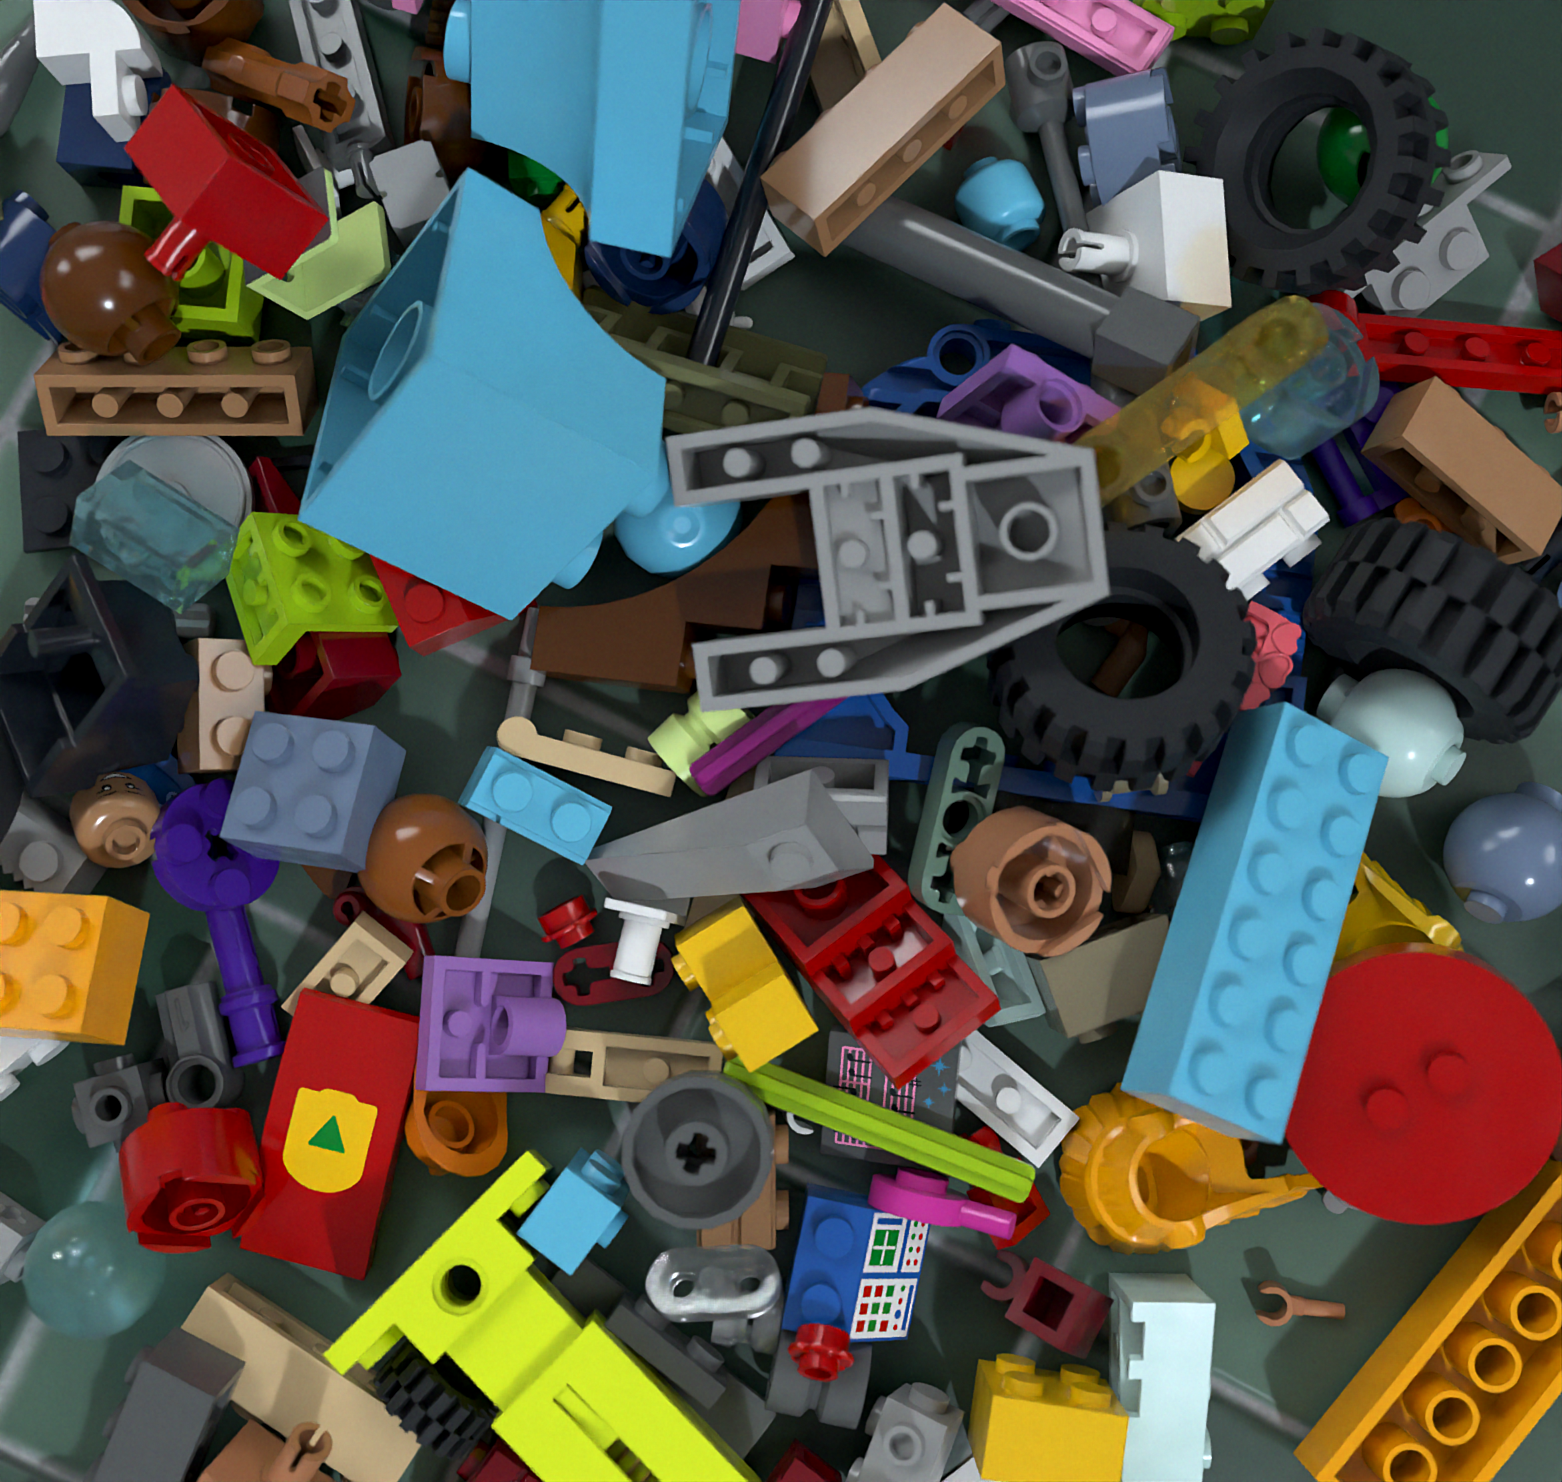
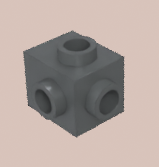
(118, 1098)

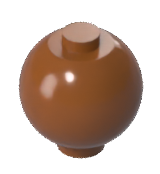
(425, 859)

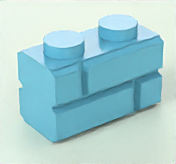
(535, 804)

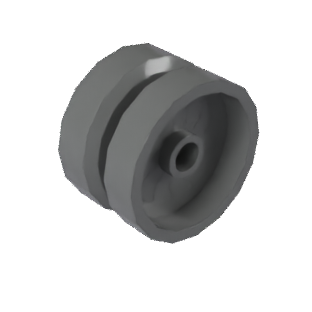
(691, 1188)

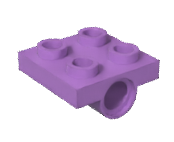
(1026, 399)
(487, 1025)

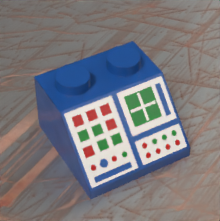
(853, 1267)

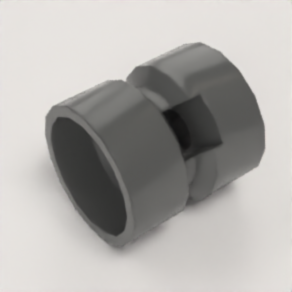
(834, 1401)

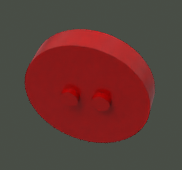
(1425, 1086)

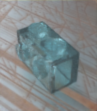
(153, 536)

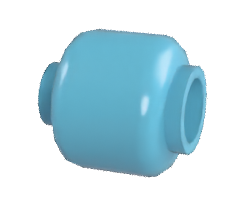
(1001, 202)

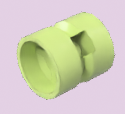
(689, 736)

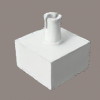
(1160, 239)

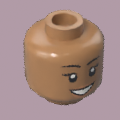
(115, 820)

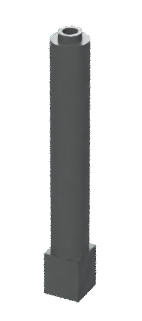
(1128, 337)

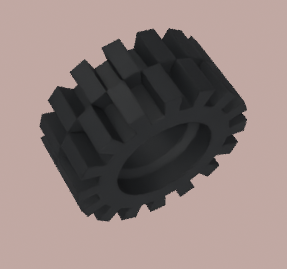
(434, 1401)

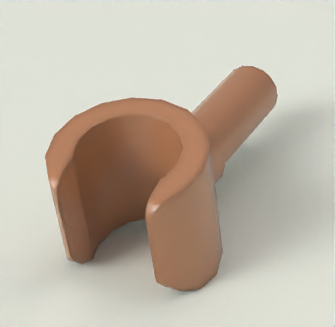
(1296, 1306)

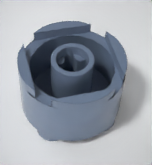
(1126, 131)

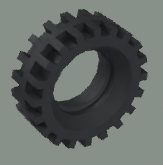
(1267, 105)

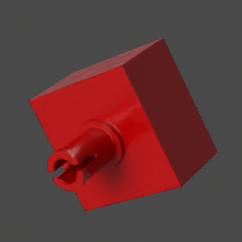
(220, 190)

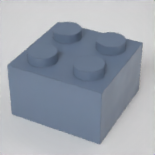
(311, 790)

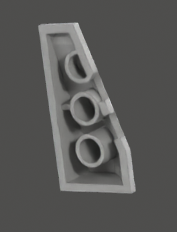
(751, 843)

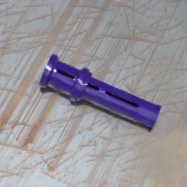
(247, 997)

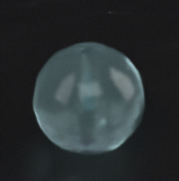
(90, 1273)

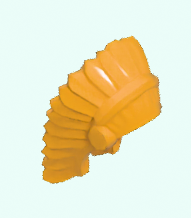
(1158, 1179)

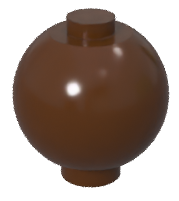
(107, 292)

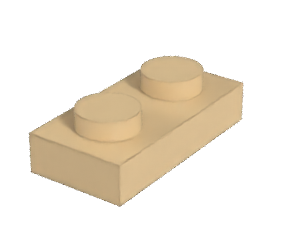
(356, 964)

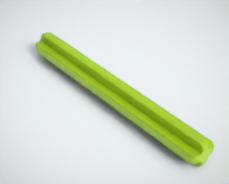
(888, 1130)

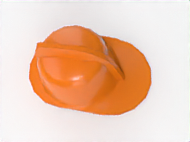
(457, 1130)

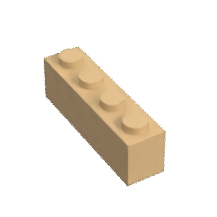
(293, 1382)

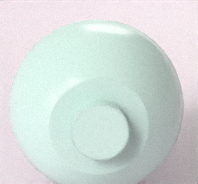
(1404, 719)

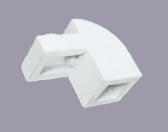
(100, 47)

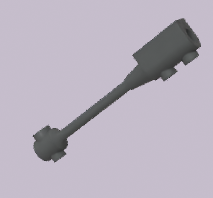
(1042, 104)

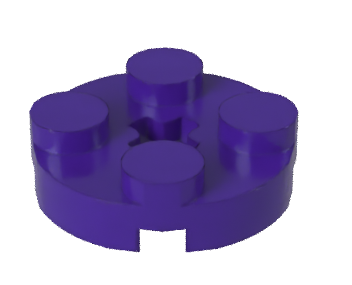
(183, 859)

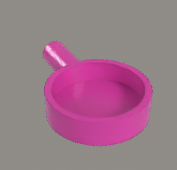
(929, 1200)

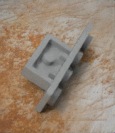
(1448, 248)

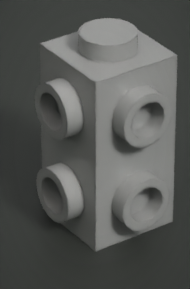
(909, 1436)

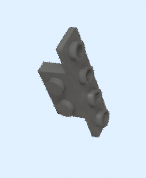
(685, 1363)

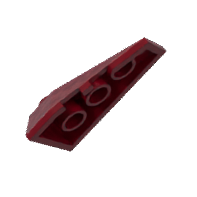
(324, 670)

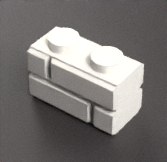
(1258, 526)

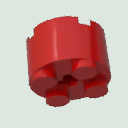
(191, 1177)

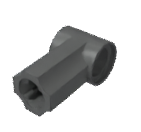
(195, 1039)

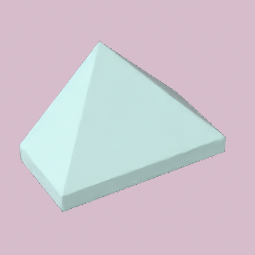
(999, 967)

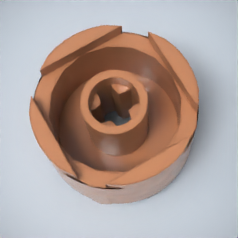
(1031, 881)

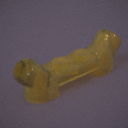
(1204, 393)

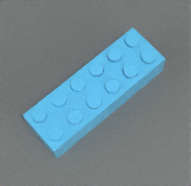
(1256, 924)

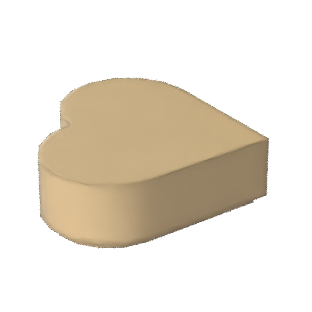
(1134, 891)

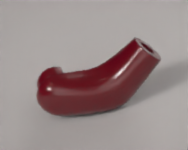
(354, 900)

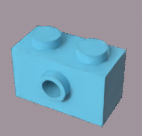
(579, 1210)

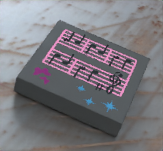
(927, 1097)

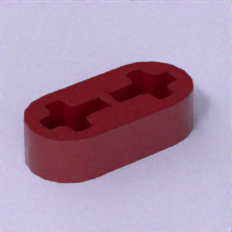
(611, 988)

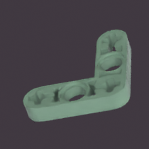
(947, 765)

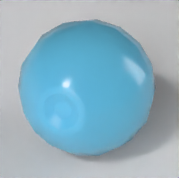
(677, 538)

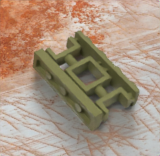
(753, 378)

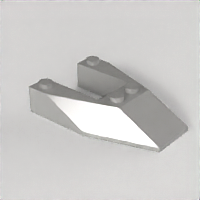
(924, 545)

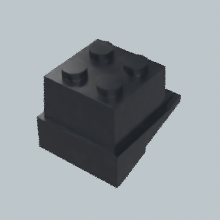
(92, 682)

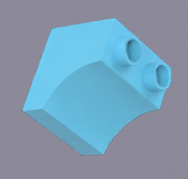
(605, 97)
(484, 414)

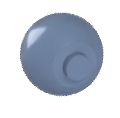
(1508, 854)

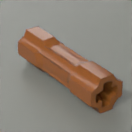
(300, 90)

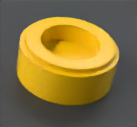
(1203, 483)

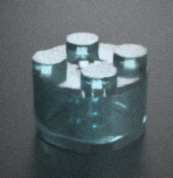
(1318, 397)

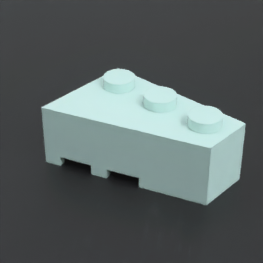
(1162, 1373)

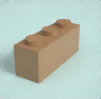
(1465, 472)

